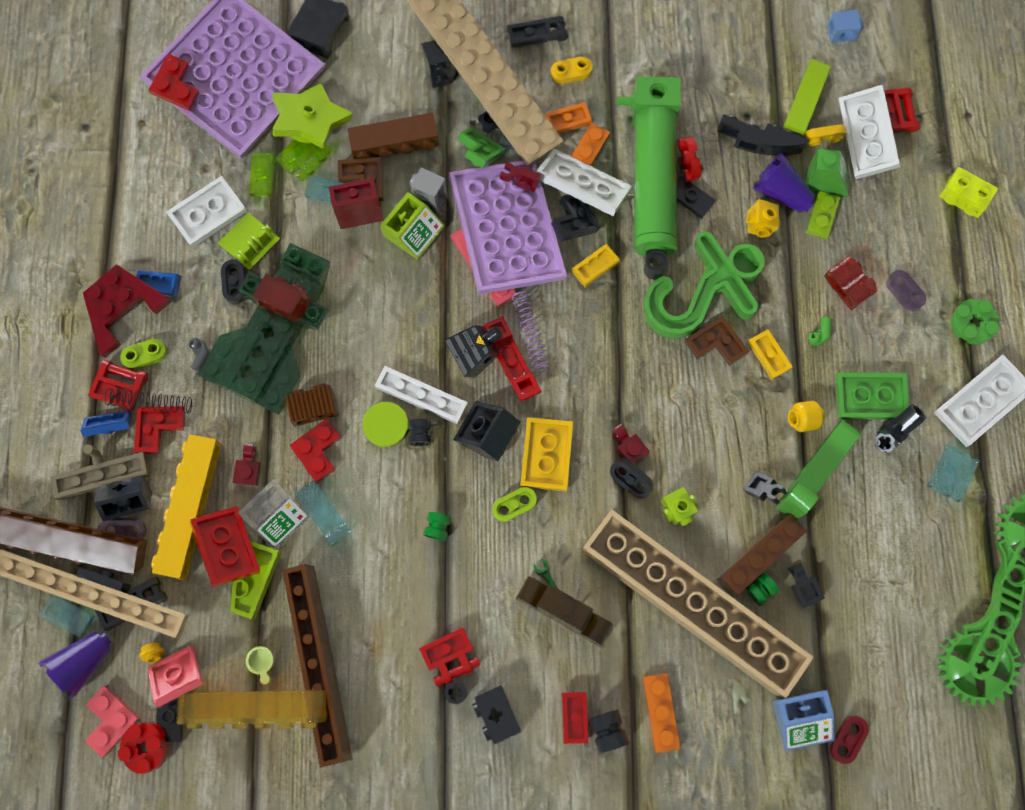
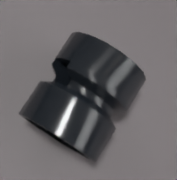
(610, 740)

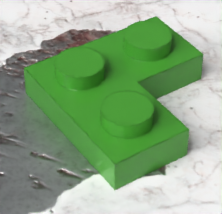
(481, 149)

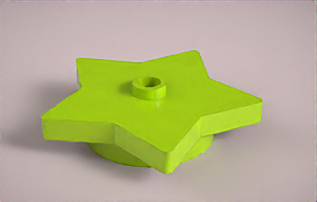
(308, 116)

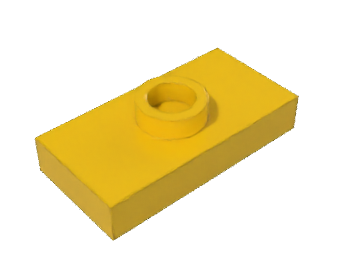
(595, 265)

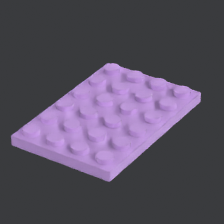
(506, 230)

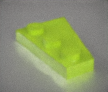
(250, 591)

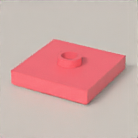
(175, 675)

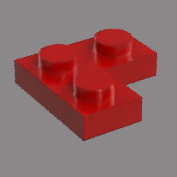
(168, 83)
(151, 423)
(310, 449)

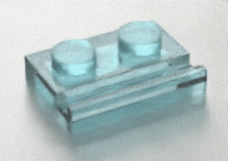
(953, 473)

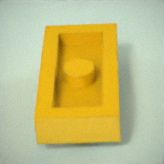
(770, 354)

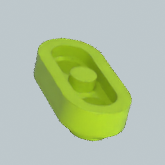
(143, 354)
(514, 505)

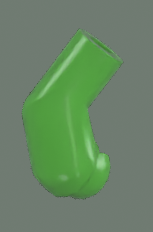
(823, 334)

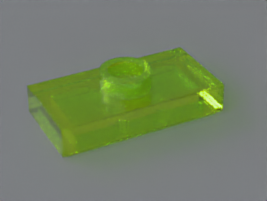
(261, 174)

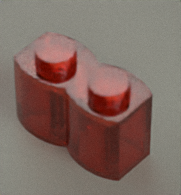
(851, 282)

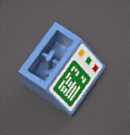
(805, 719)

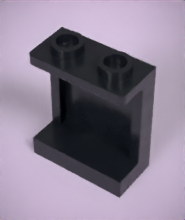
(318, 24)

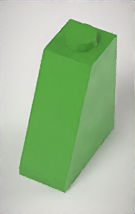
(828, 173)

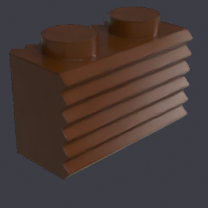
(311, 405)

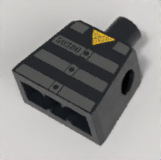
(474, 348)

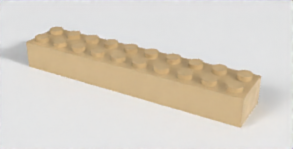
(698, 605)

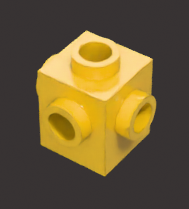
(763, 218)

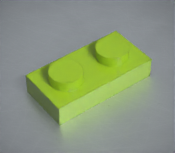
(822, 215)

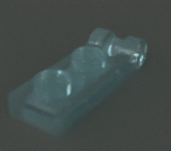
(322, 512)

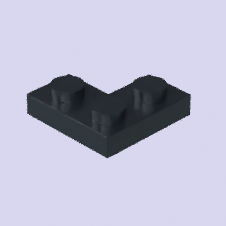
(578, 221)

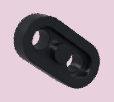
(232, 283)
(631, 479)

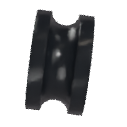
(459, 699)

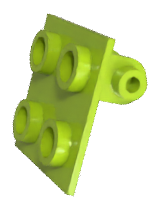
(249, 241)

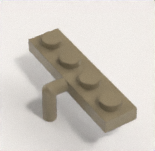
(98, 474)

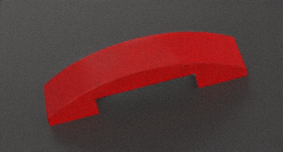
(512, 362)

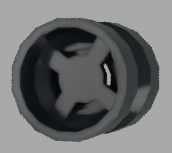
(419, 434)

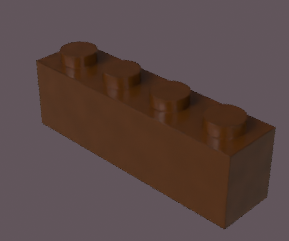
(393, 136)
(761, 555)

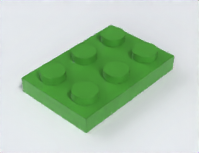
(871, 395)

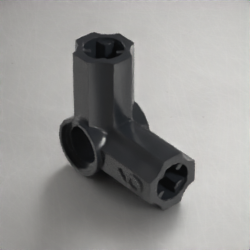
(897, 430)

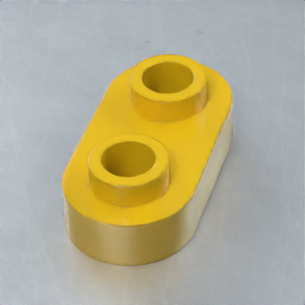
(572, 70)
(829, 133)

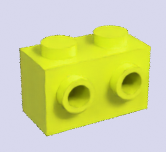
(968, 192)

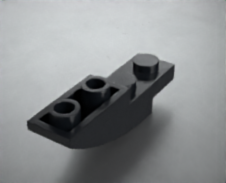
(766, 142)

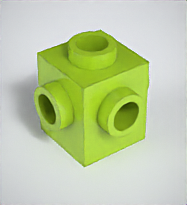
(681, 499)

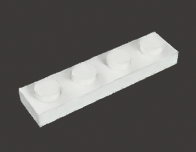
(421, 395)

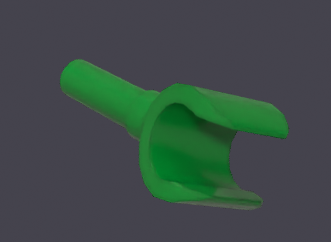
(545, 573)

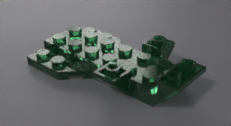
(276, 370)

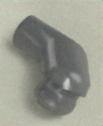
(201, 352)

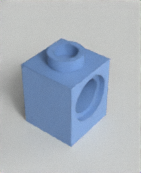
(844, 26)

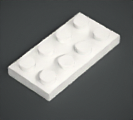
(869, 132)
(583, 182)
(983, 401)

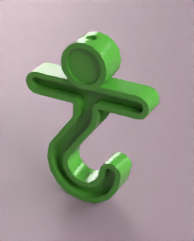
(720, 275)

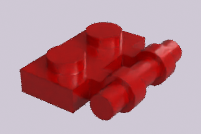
(445, 650)

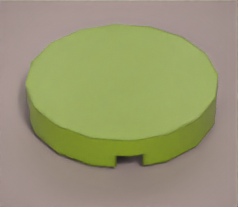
(385, 424)

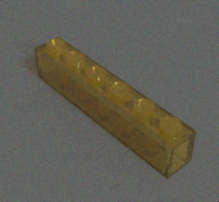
(252, 708)

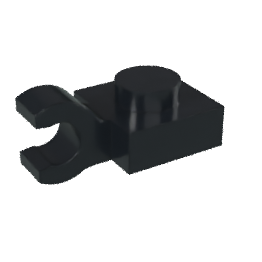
(806, 589)

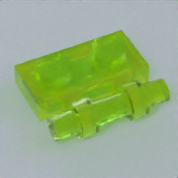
(296, 155)

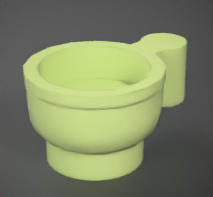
(260, 661)

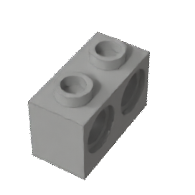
(429, 189)

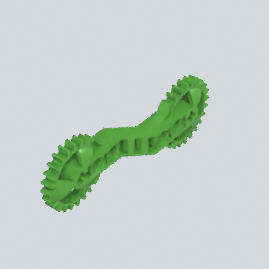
(1006, 601)

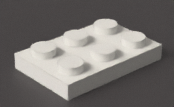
(206, 211)

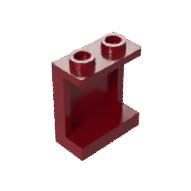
(356, 203)

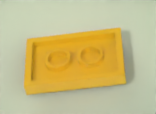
(546, 454)

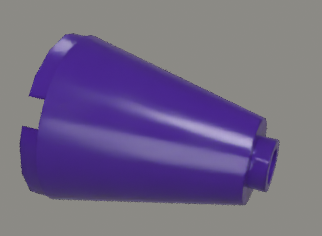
(784, 185)
(77, 662)

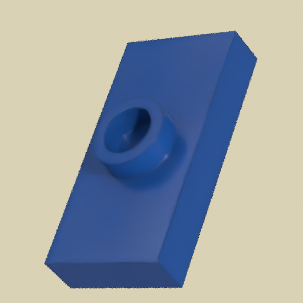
(165, 283)
(106, 423)

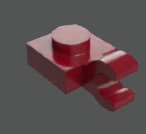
(523, 177)
(631, 447)
(246, 470)

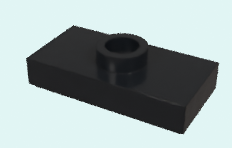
(693, 198)
(103, 578)
(167, 719)

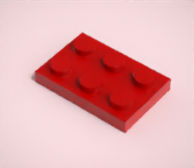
(224, 546)

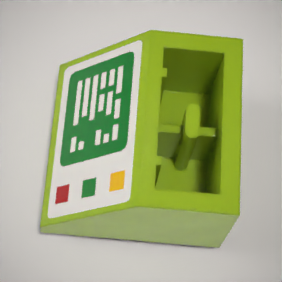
(412, 226)

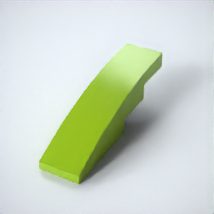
(807, 96)

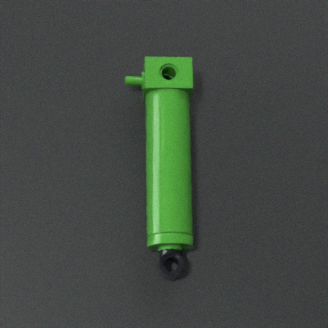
(654, 115)

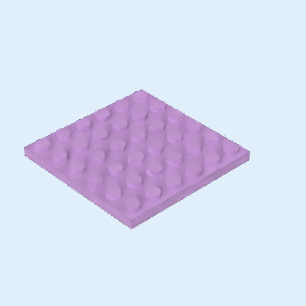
(236, 66)

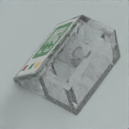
(274, 514)

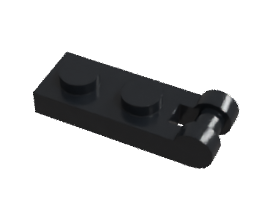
(537, 31)
(109, 622)

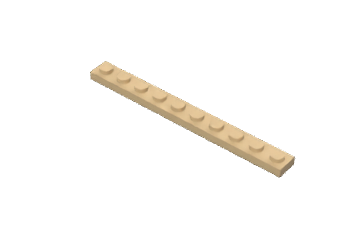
(92, 594)

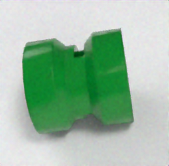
(437, 523)
(762, 589)

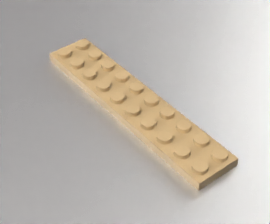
(488, 77)

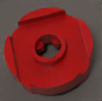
(689, 160)
(131, 752)

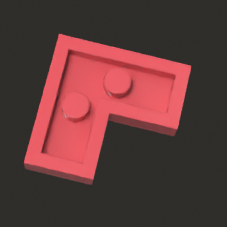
(115, 719)

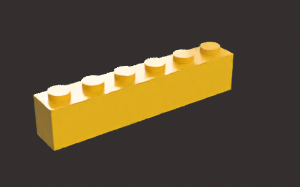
(187, 502)

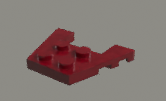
(112, 298)

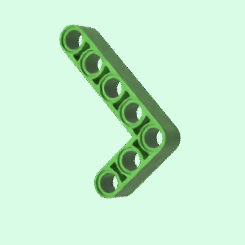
(803, 490)

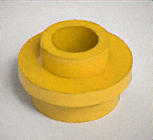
(151, 652)

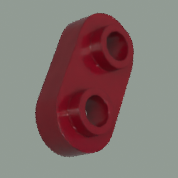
(850, 741)

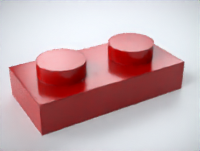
(575, 717)

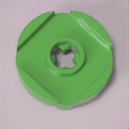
(980, 310)

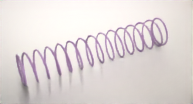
(537, 359)

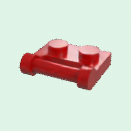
(895, 111)
(102, 383)

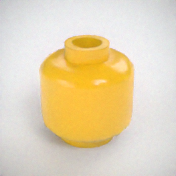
(806, 416)

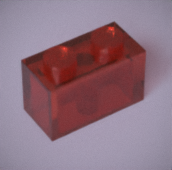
(281, 297)

